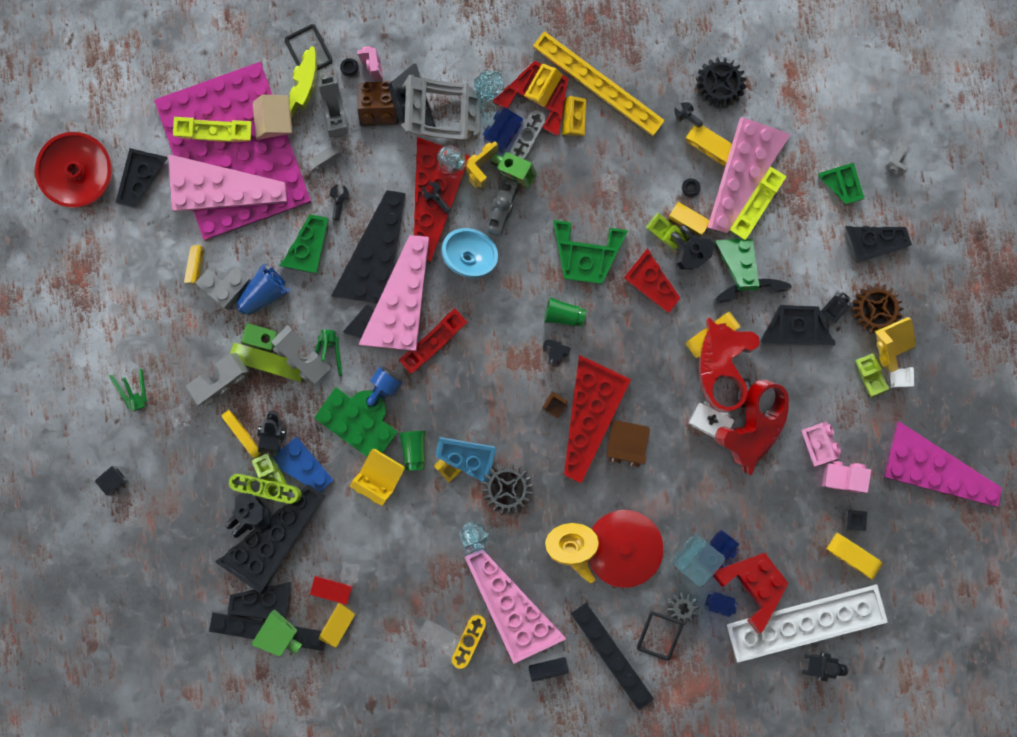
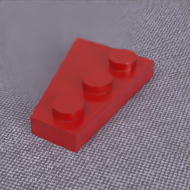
(651, 281)

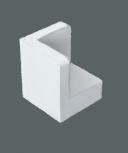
(901, 378)

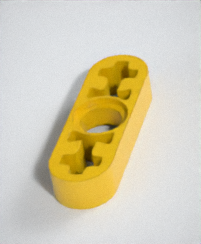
(241, 433)
(467, 657)

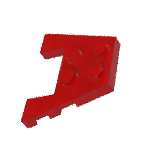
(520, 87)
(761, 581)

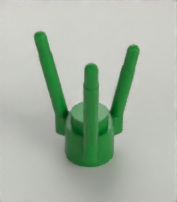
(327, 339)
(133, 401)

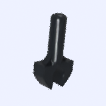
(688, 114)
(436, 197)
(338, 200)

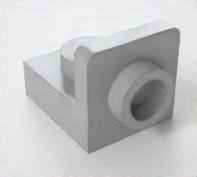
(898, 156)

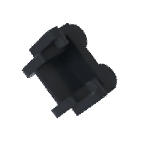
(556, 352)

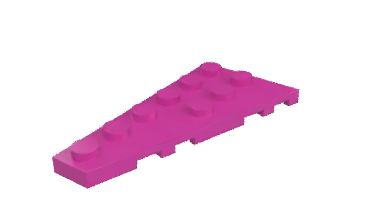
(925, 465)

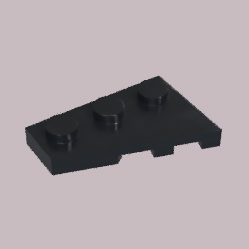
(261, 605)

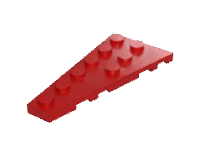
(428, 216)
(594, 405)

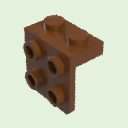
(375, 104)
(627, 443)

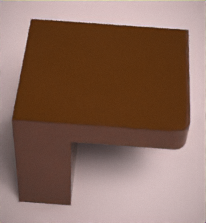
(555, 405)

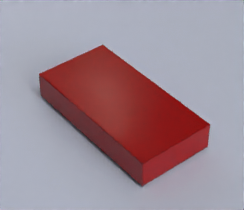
(331, 590)

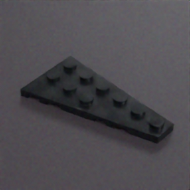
(264, 551)

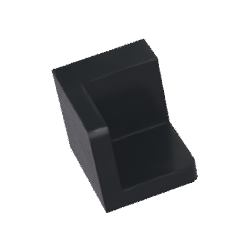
(111, 480)
(855, 520)

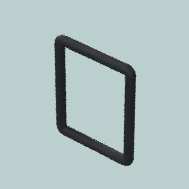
(320, 39)
(674, 641)

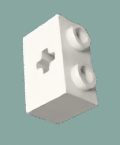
(702, 412)

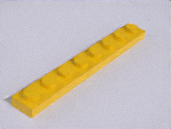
(598, 83)

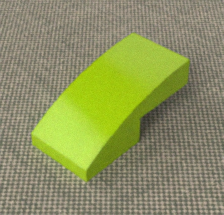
(663, 229)
(872, 376)
(268, 469)

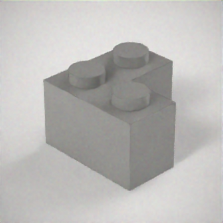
(224, 291)

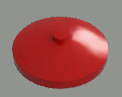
(73, 170)
(627, 549)

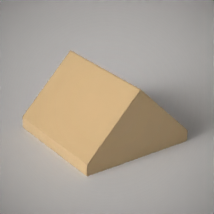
(272, 116)

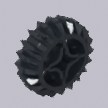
(726, 87)

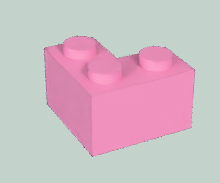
(851, 478)

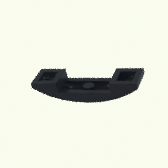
(774, 287)

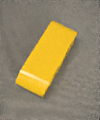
(709, 143)
(695, 342)
(854, 556)

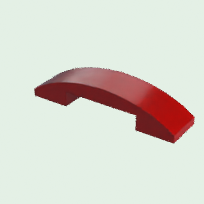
(434, 341)

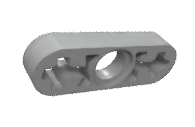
(516, 146)

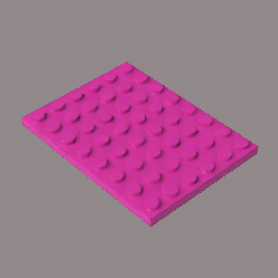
(226, 100)

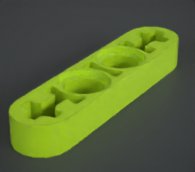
(265, 486)

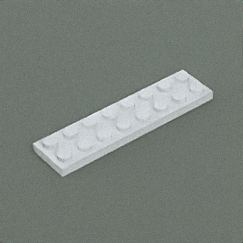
(809, 623)

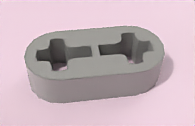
(323, 158)

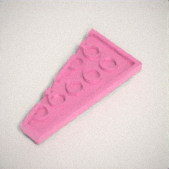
(749, 159)
(208, 186)
(399, 308)
(517, 618)

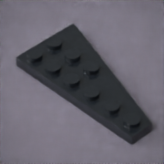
(375, 253)

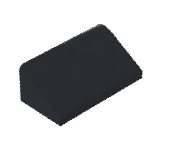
(548, 669)

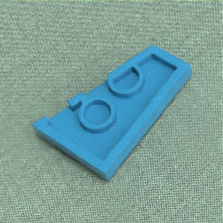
(467, 456)

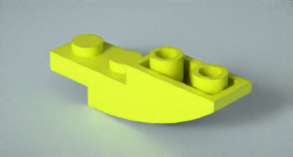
(305, 78)

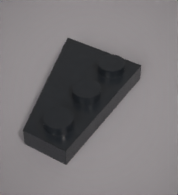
(138, 175)
(876, 241)

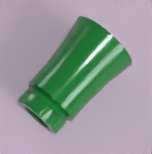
(564, 313)
(413, 449)

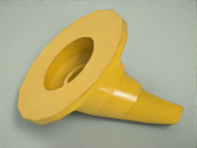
(573, 546)

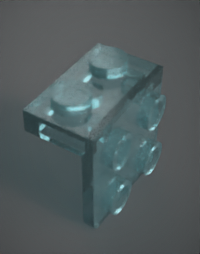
(698, 560)

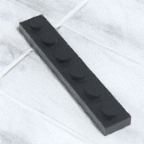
(250, 627)
(612, 656)

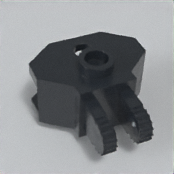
(693, 251)
(271, 433)
(250, 514)
(824, 666)

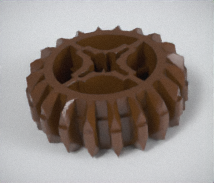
(870, 305)

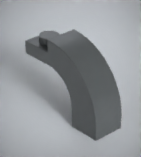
(333, 106)

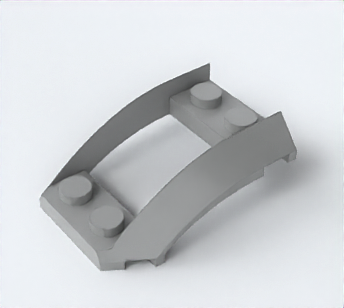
(416, 102)

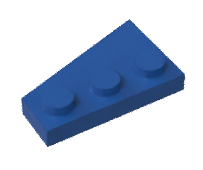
(302, 465)

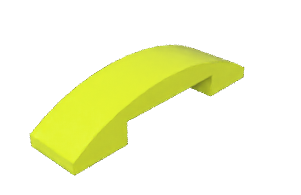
(212, 130)
(757, 203)

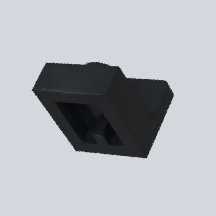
(837, 306)

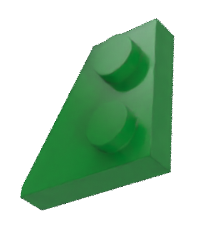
(844, 183)

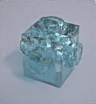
(488, 84)

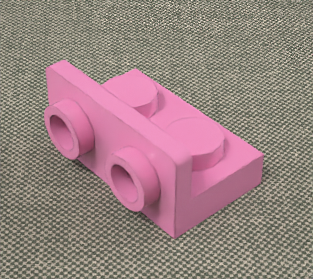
(371, 58)
(821, 443)

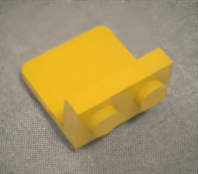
(476, 176)
(895, 340)
(378, 477)

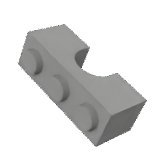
(288, 344)
(231, 371)

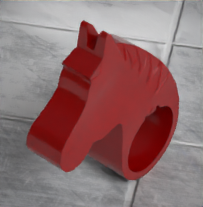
(715, 360)
(761, 429)

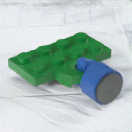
(361, 417)

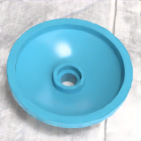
(474, 247)

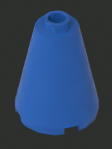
(262, 290)

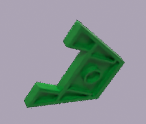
(586, 261)

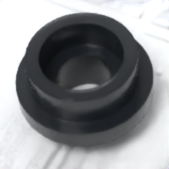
(694, 183)

